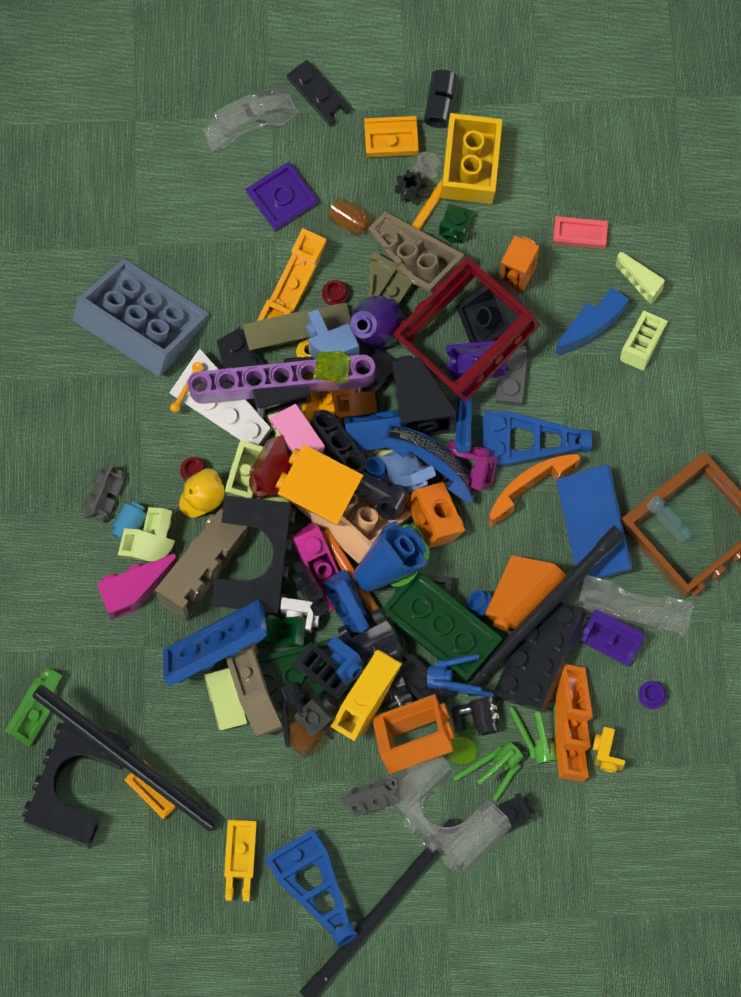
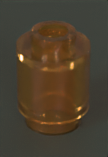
(348, 216)

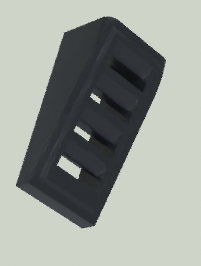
(278, 399)
(300, 662)

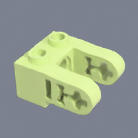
(239, 474)

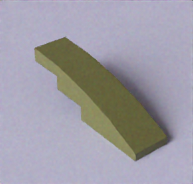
(291, 327)

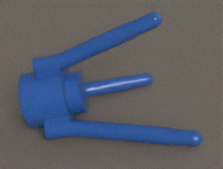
(441, 678)

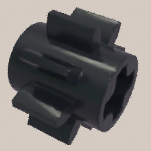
(410, 180)

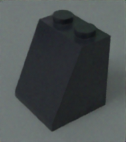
(420, 399)

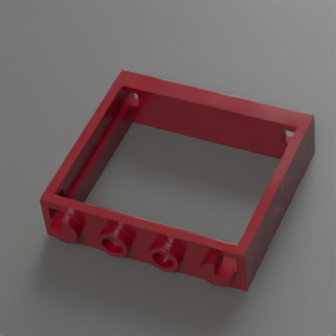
(494, 356)

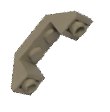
(252, 691)

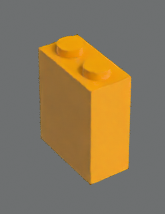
(318, 484)

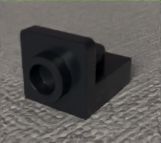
(518, 811)

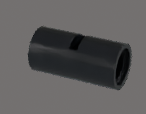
(440, 98)

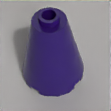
(376, 321)

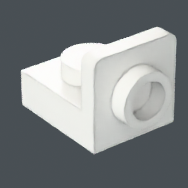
(300, 608)

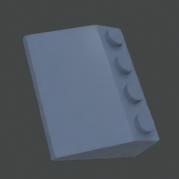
(139, 316)

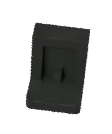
(318, 713)

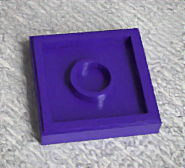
(282, 196)

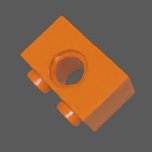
(519, 262)
(435, 514)

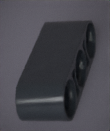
(337, 441)

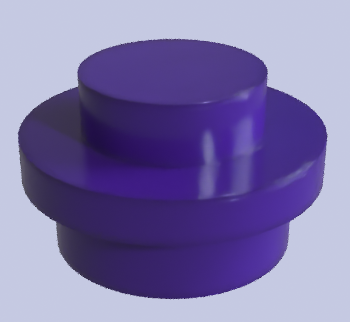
(652, 695)

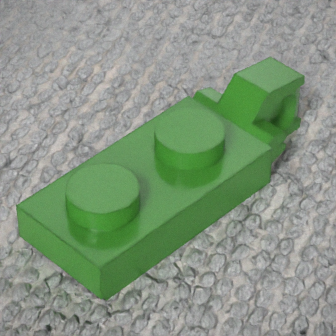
(30, 713)

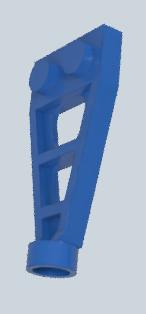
(497, 438)
(295, 858)

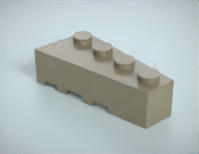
(200, 564)

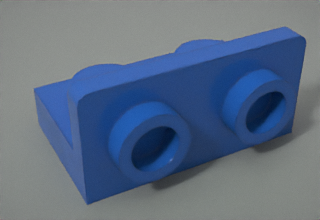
(346, 601)

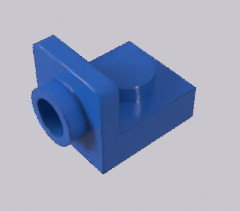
(349, 661)

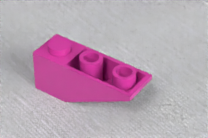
(314, 554)
(131, 589)

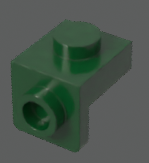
(285, 631)

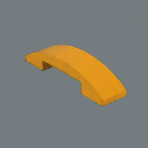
(296, 275)

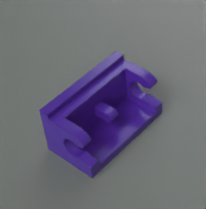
(465, 355)
(612, 637)

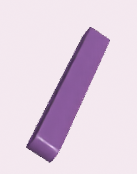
(268, 374)

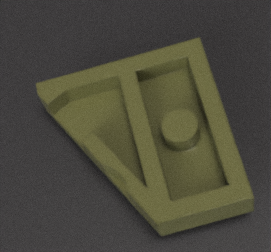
(387, 279)

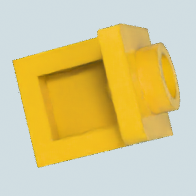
(602, 745)

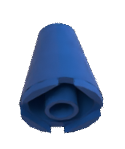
(391, 557)

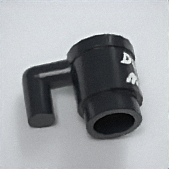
(484, 715)

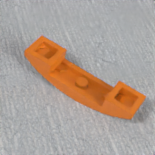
(557, 467)

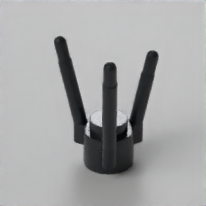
(295, 699)

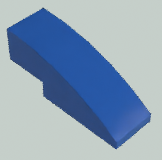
(593, 322)

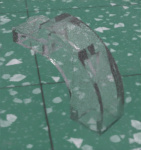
(247, 113)

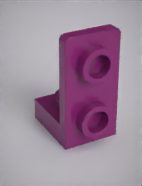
(484, 469)

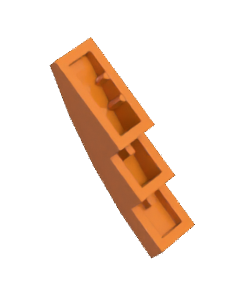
(571, 727)

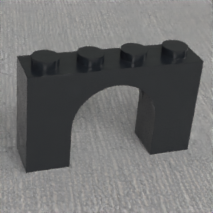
(273, 520)
(46, 810)

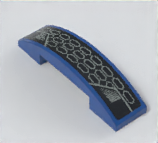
(432, 452)

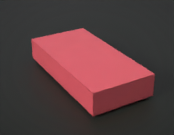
(580, 232)

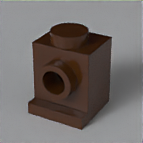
(353, 402)

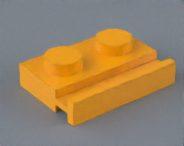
(391, 136)

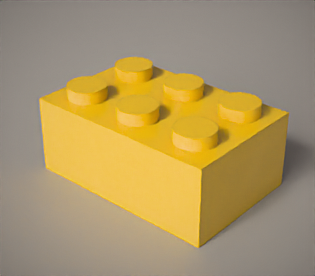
(471, 158)

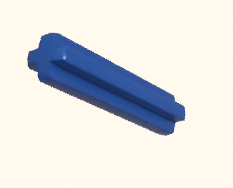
(463, 426)

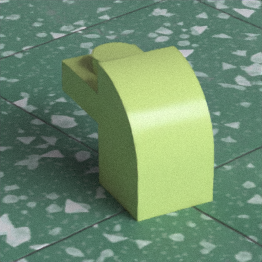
(152, 541)

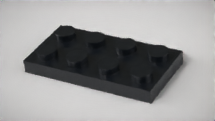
(540, 659)

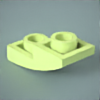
(224, 699)

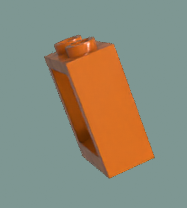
(408, 718)

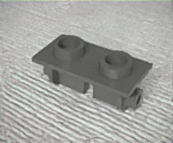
(106, 483)
(371, 797)

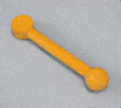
(175, 407)

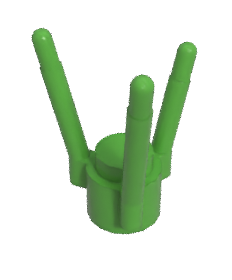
(545, 750)
(506, 758)

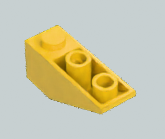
(366, 696)

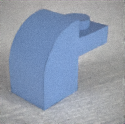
(322, 340)
(406, 471)

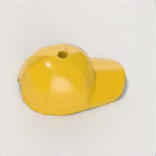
(201, 493)

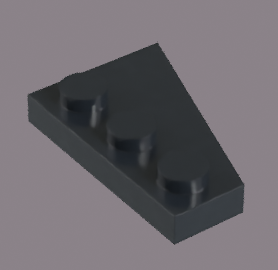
(235, 353)

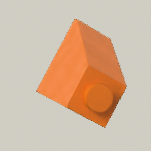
(521, 590)

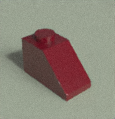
(269, 467)

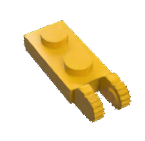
(240, 856)

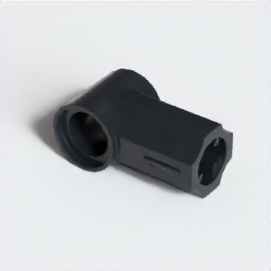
(387, 499)

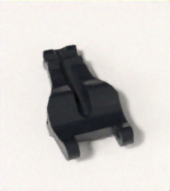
(389, 641)

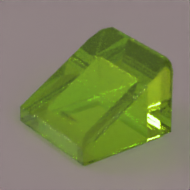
(332, 366)

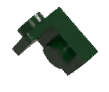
(455, 223)

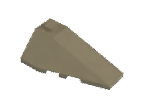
(416, 254)

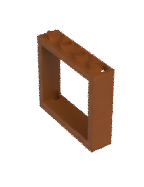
(717, 477)

